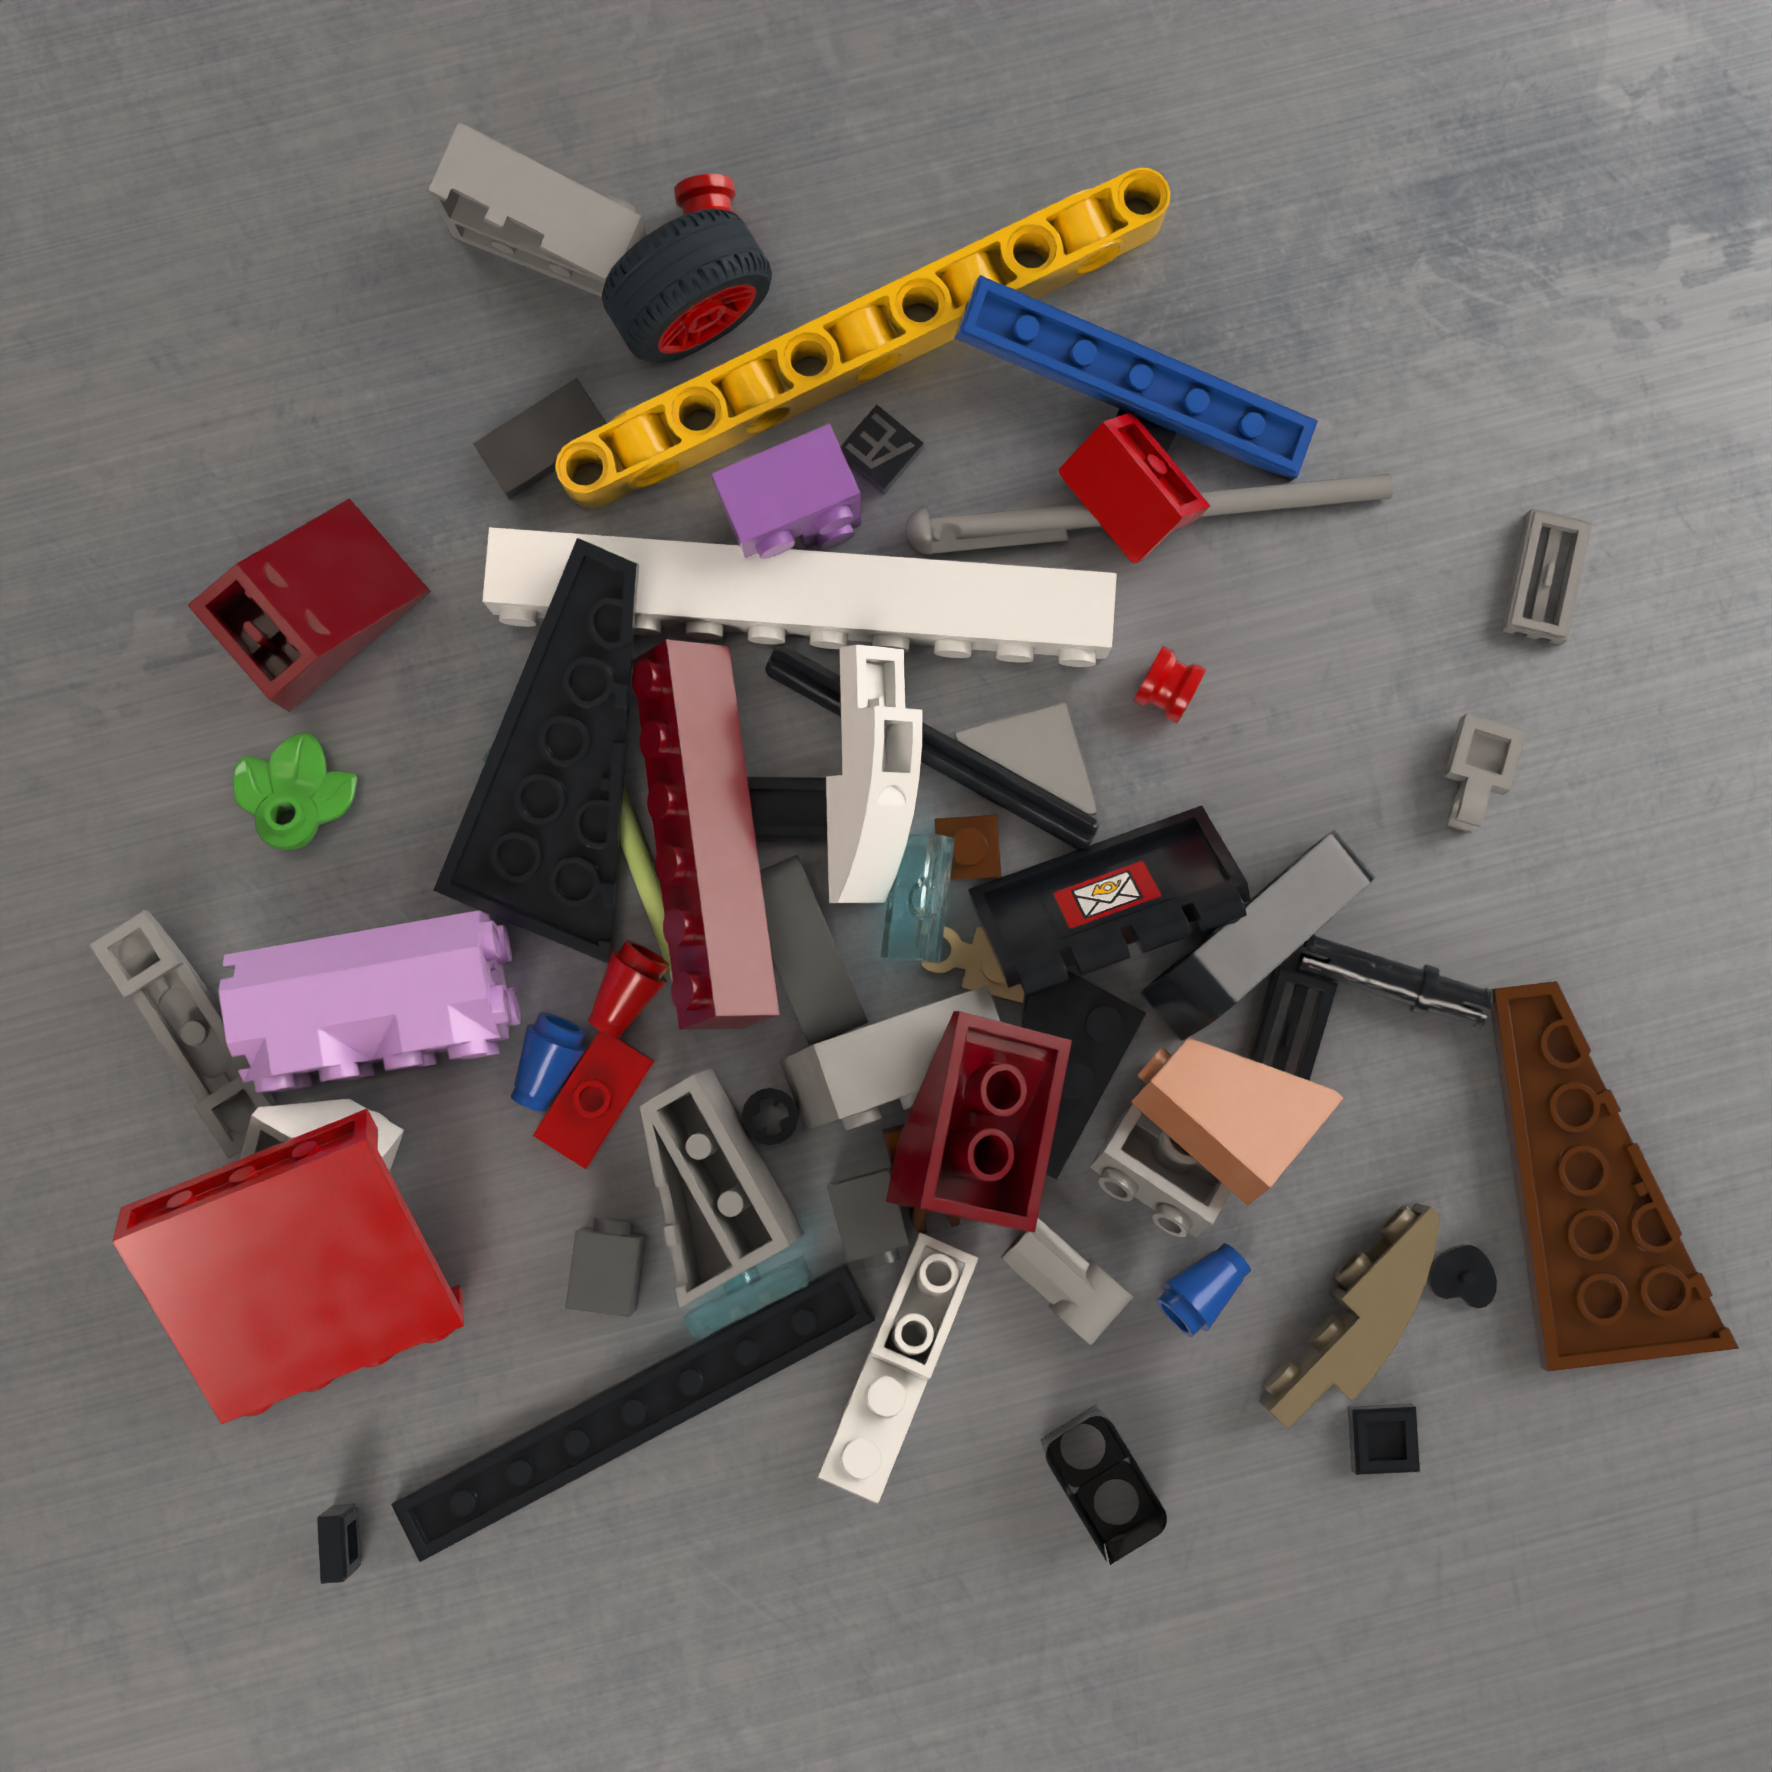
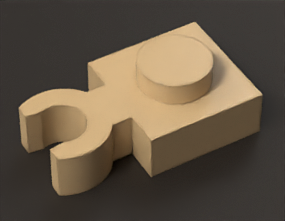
(978, 964)

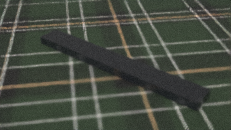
(632, 1412)

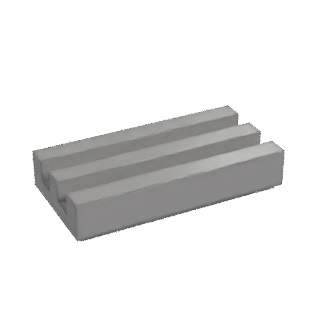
(1535, 625)

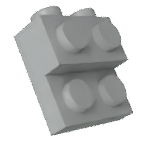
(1157, 1171)

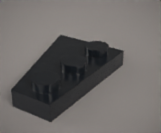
(1100, 1035)

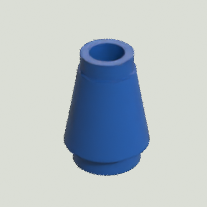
(546, 1060)
(1203, 1290)

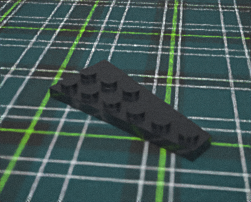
(550, 796)

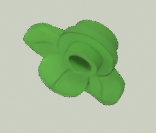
(296, 782)

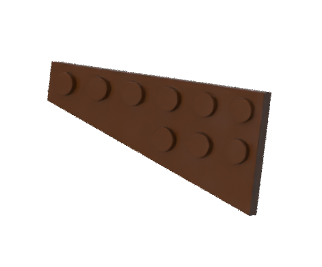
(1594, 1224)

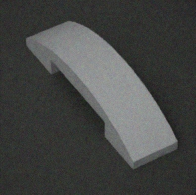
(186, 1022)

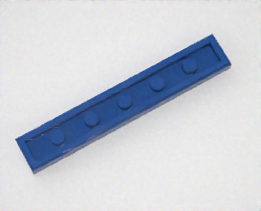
(1135, 378)

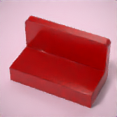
(1131, 486)

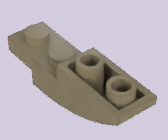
(1379, 1299)

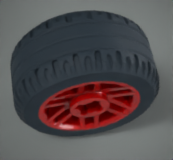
(686, 285)

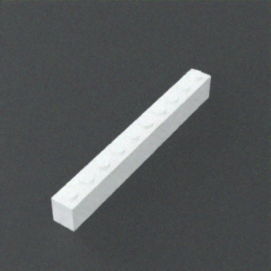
(824, 597)

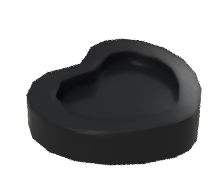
(1463, 1274)

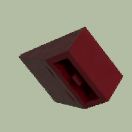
(309, 603)

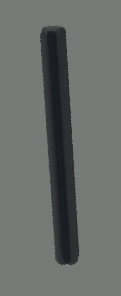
(949, 757)

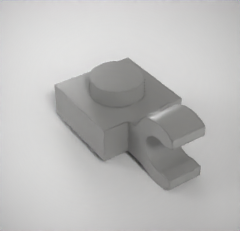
(1484, 762)

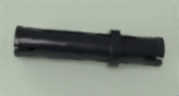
(1395, 980)

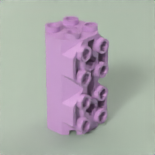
(369, 999)

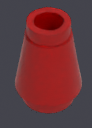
(627, 987)

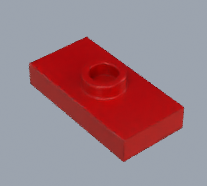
(594, 1099)

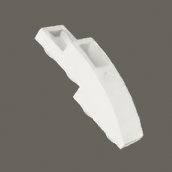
(881, 761)
(897, 1368)

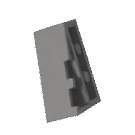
(531, 212)
(875, 1063)
(712, 1187)

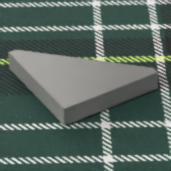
(1038, 749)

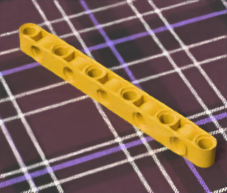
(859, 340)

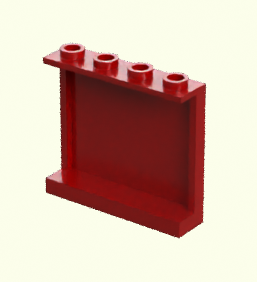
(288, 1268)

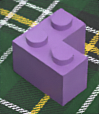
(791, 493)

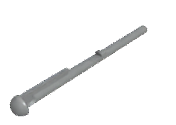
(1050, 523)

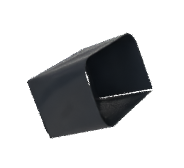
(1118, 1539)

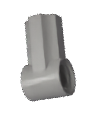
(1076, 1288)

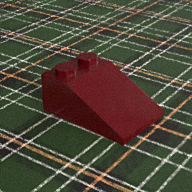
(982, 1124)

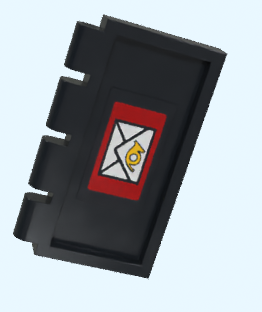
(1109, 896)

